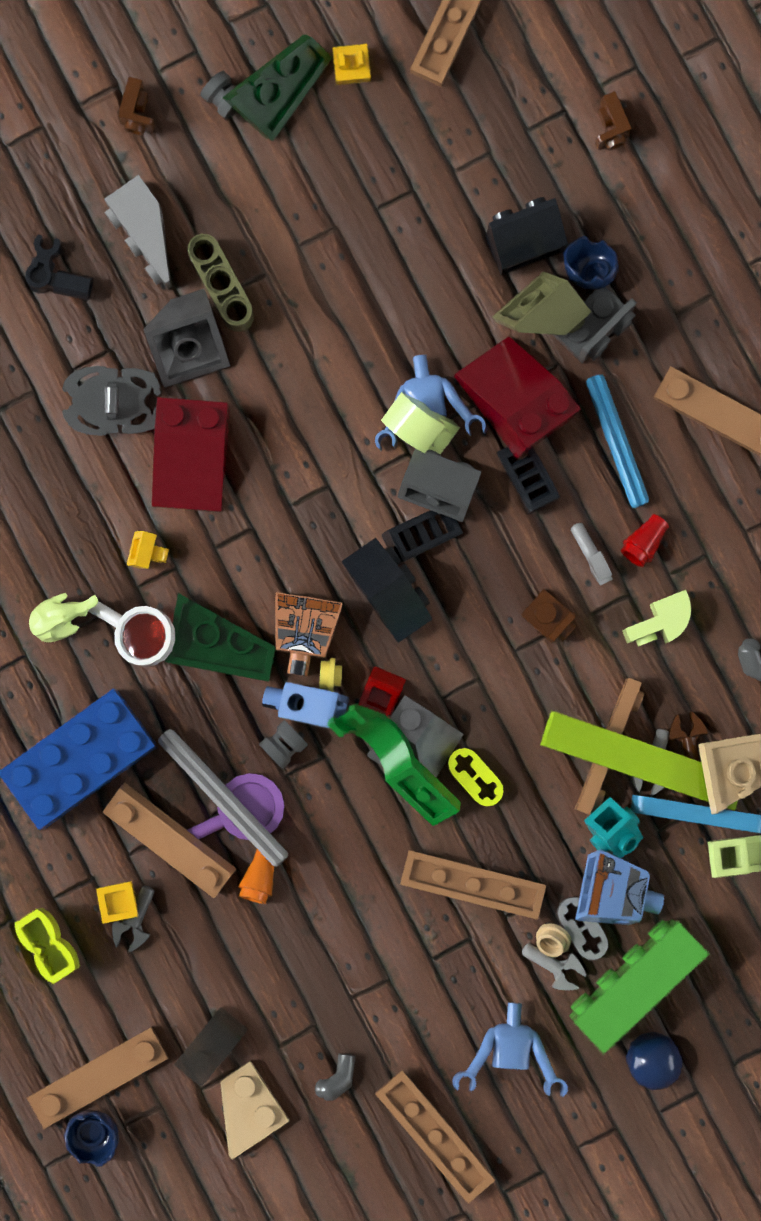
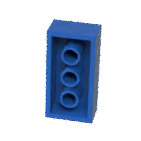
(77, 759)

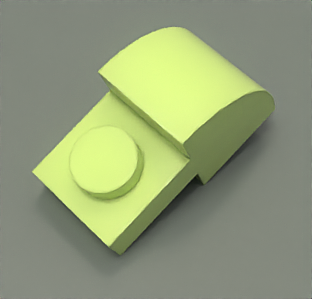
(419, 425)
(670, 618)
(735, 856)

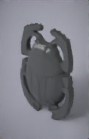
(109, 400)

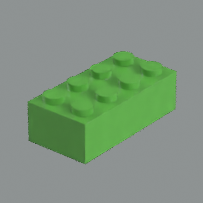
(638, 984)

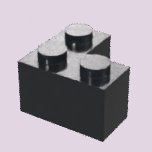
(389, 588)

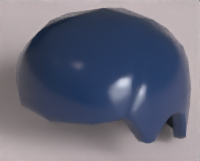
(590, 263)
(654, 1061)
(92, 1137)

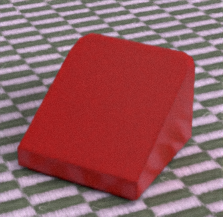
(382, 691)

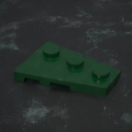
(279, 86)
(216, 644)

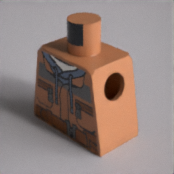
(304, 629)

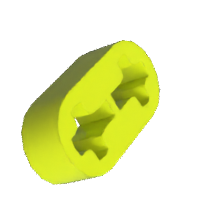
(469, 783)

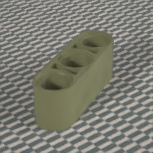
(216, 266)

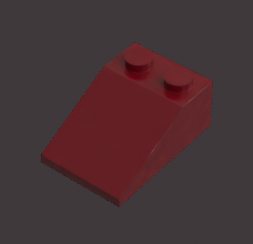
(517, 395)
(190, 454)

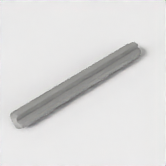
(223, 797)

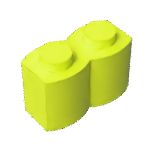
(42, 936)

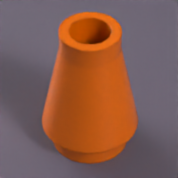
(258, 880)

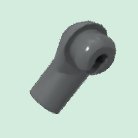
(750, 658)
(340, 1082)

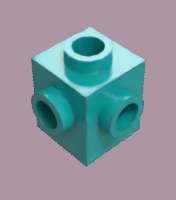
(614, 829)

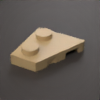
(249, 1109)

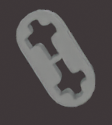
(575, 932)

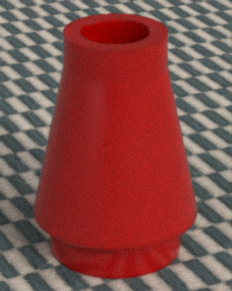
(643, 543)

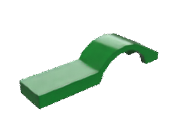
(400, 766)

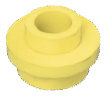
(330, 675)

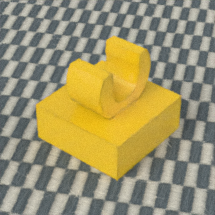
(351, 64)
(144, 551)
(117, 902)

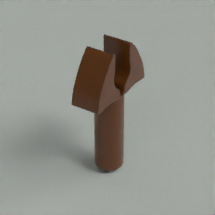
(689, 743)

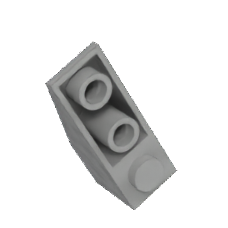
(142, 219)

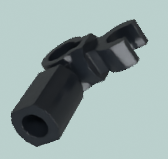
(42, 278)

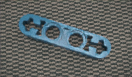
(695, 814)

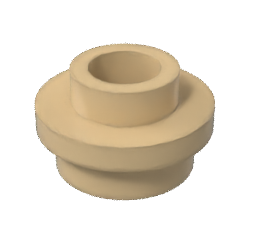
(552, 939)

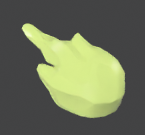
(53, 619)

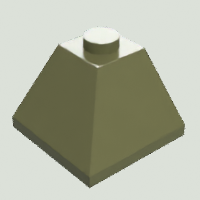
(545, 307)

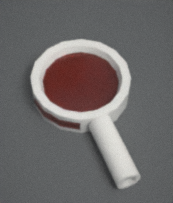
(141, 634)

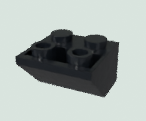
(526, 235)

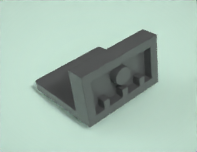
(606, 316)

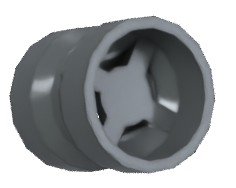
(215, 90)
(278, 750)

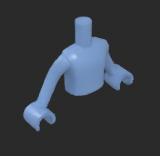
(431, 391)
(512, 1050)

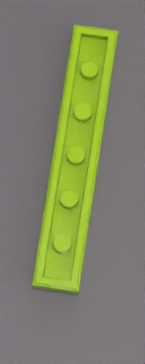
(626, 755)

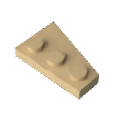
(731, 769)

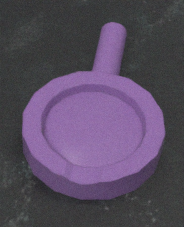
(258, 795)

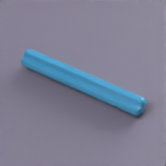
(617, 441)

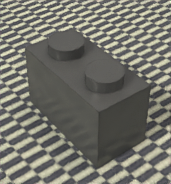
(439, 484)

